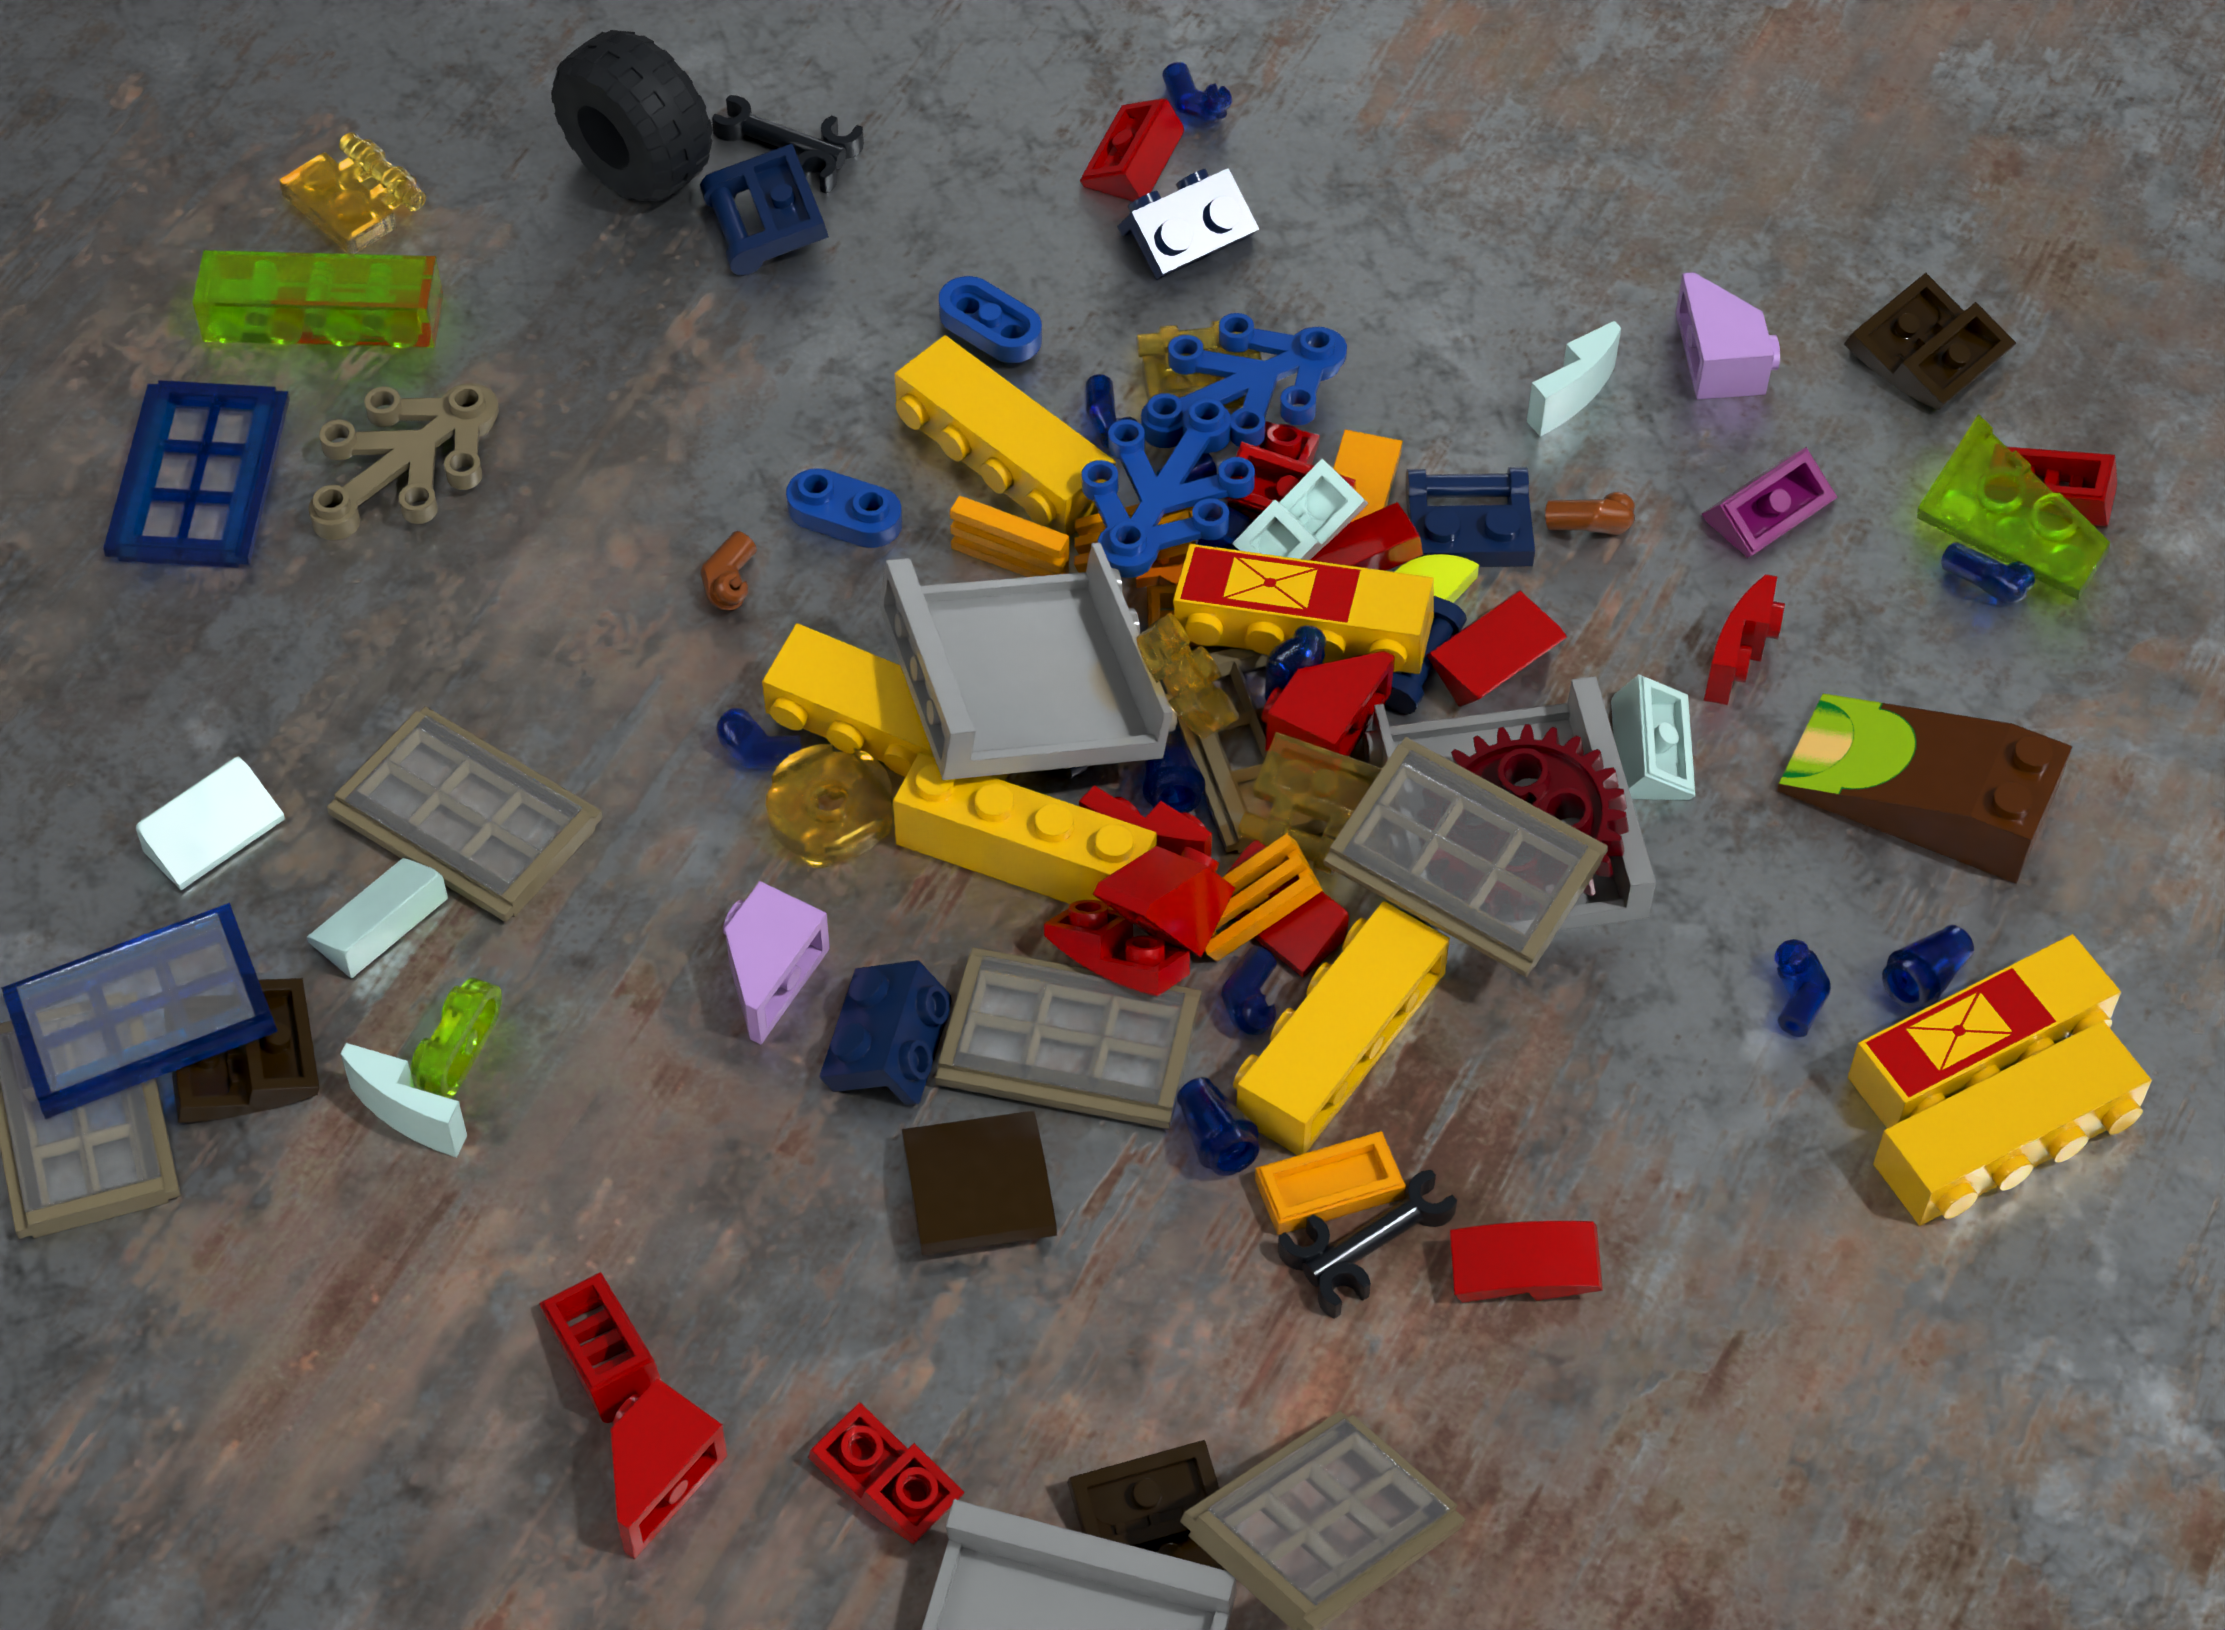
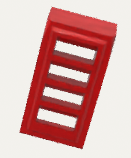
(2080, 470)
(617, 1379)

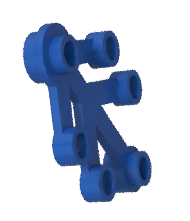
(1310, 353)
(1135, 542)

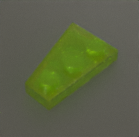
(2009, 513)

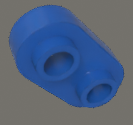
(998, 321)
(837, 506)

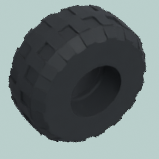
(632, 115)

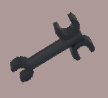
(814, 154)
(1334, 1264)

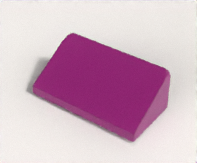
(1771, 503)

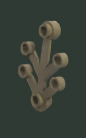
(462, 411)

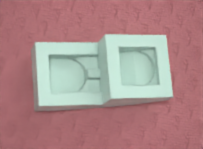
(1584, 373)
(1304, 517)
(389, 1092)

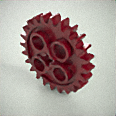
(1565, 784)

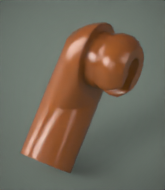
(1605, 516)
(722, 575)

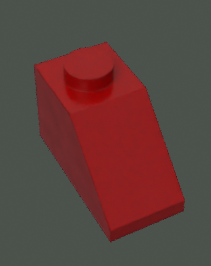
(1330, 702)
(1170, 896)
(660, 1459)

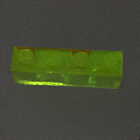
(318, 299)

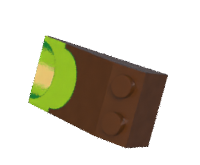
(1930, 778)

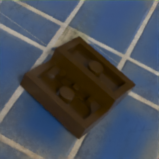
(1929, 343)
(258, 1073)
(979, 1182)
(1146, 1499)

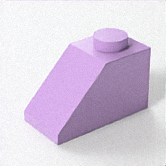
(1724, 341)
(772, 953)

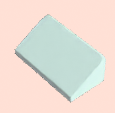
(1654, 740)
(208, 823)
(379, 916)

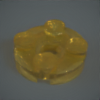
(1187, 676)
(835, 834)

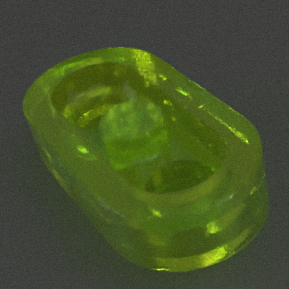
(460, 1036)

